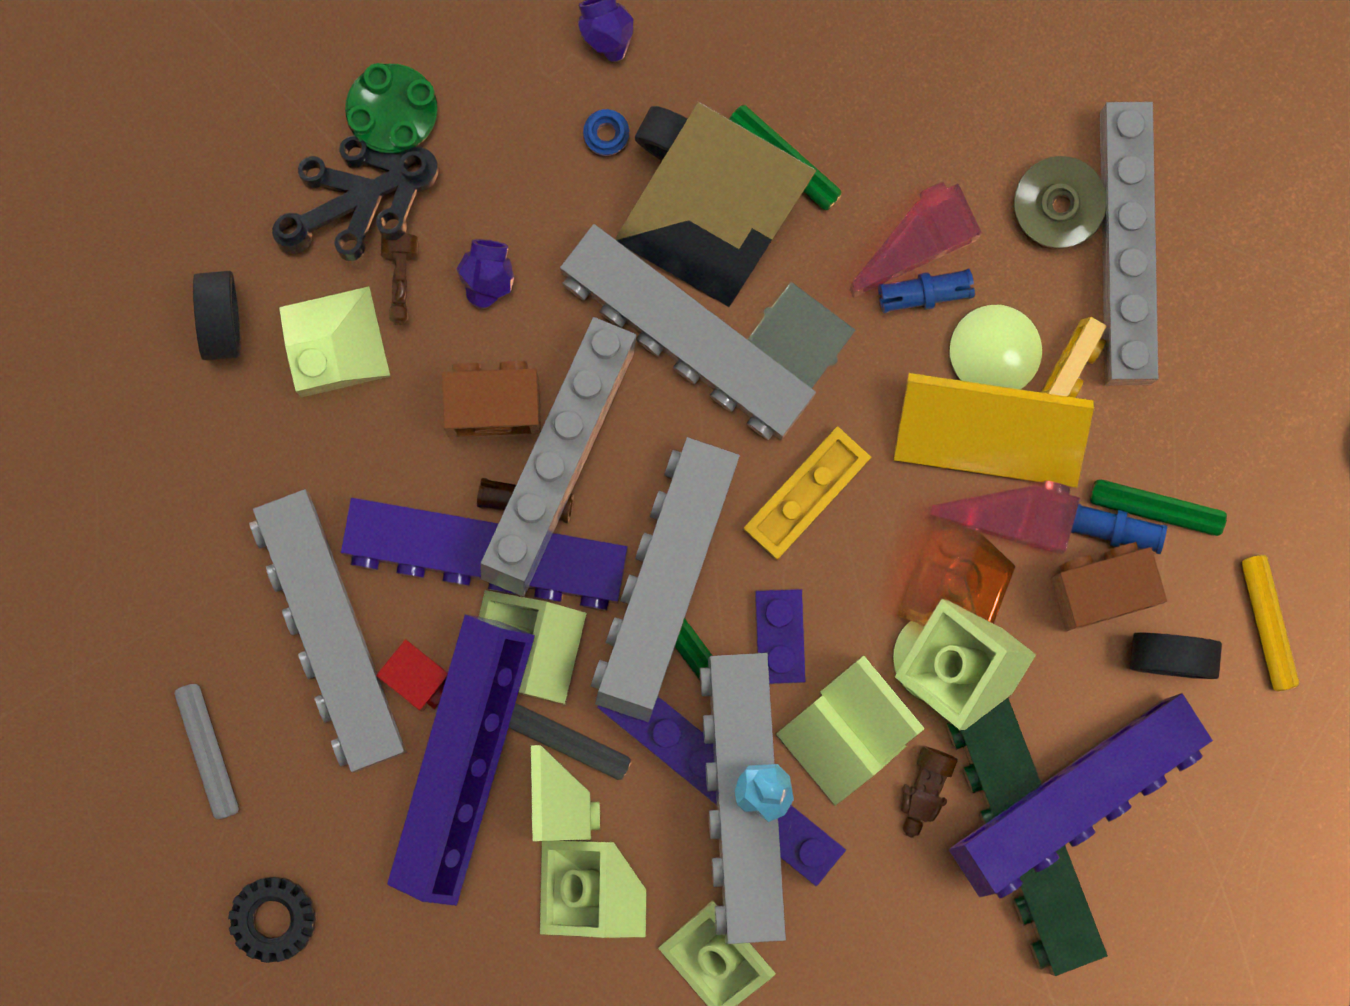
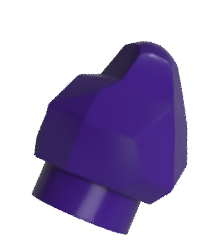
(606, 27)
(486, 272)

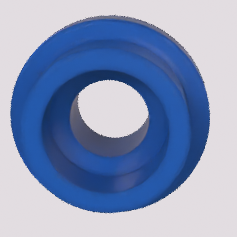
(606, 118)

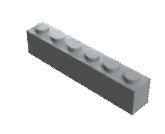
(1129, 244)
(687, 333)
(558, 457)
(666, 579)
(329, 631)
(747, 843)

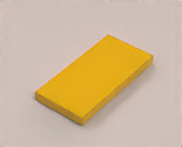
(993, 430)

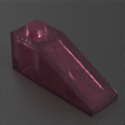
(928, 232)
(1023, 515)

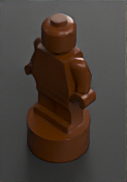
(399, 251)
(923, 799)

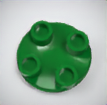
(391, 108)

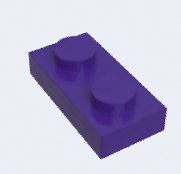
(781, 634)

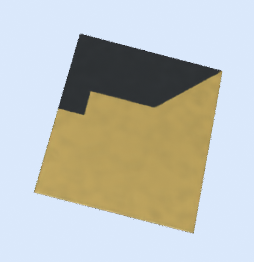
(714, 204)

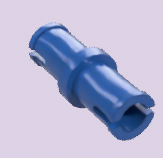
(926, 291)
(1119, 528)

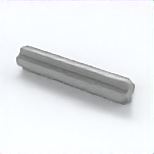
(206, 751)

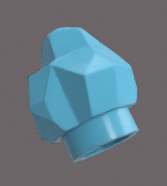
(764, 790)

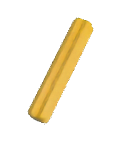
(1270, 623)

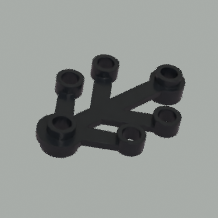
(360, 195)

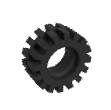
(243, 914)

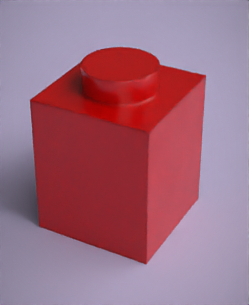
(414, 676)

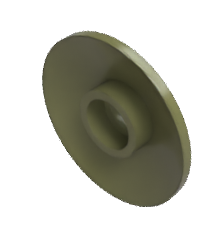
(1054, 179)

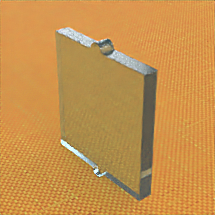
(801, 335)

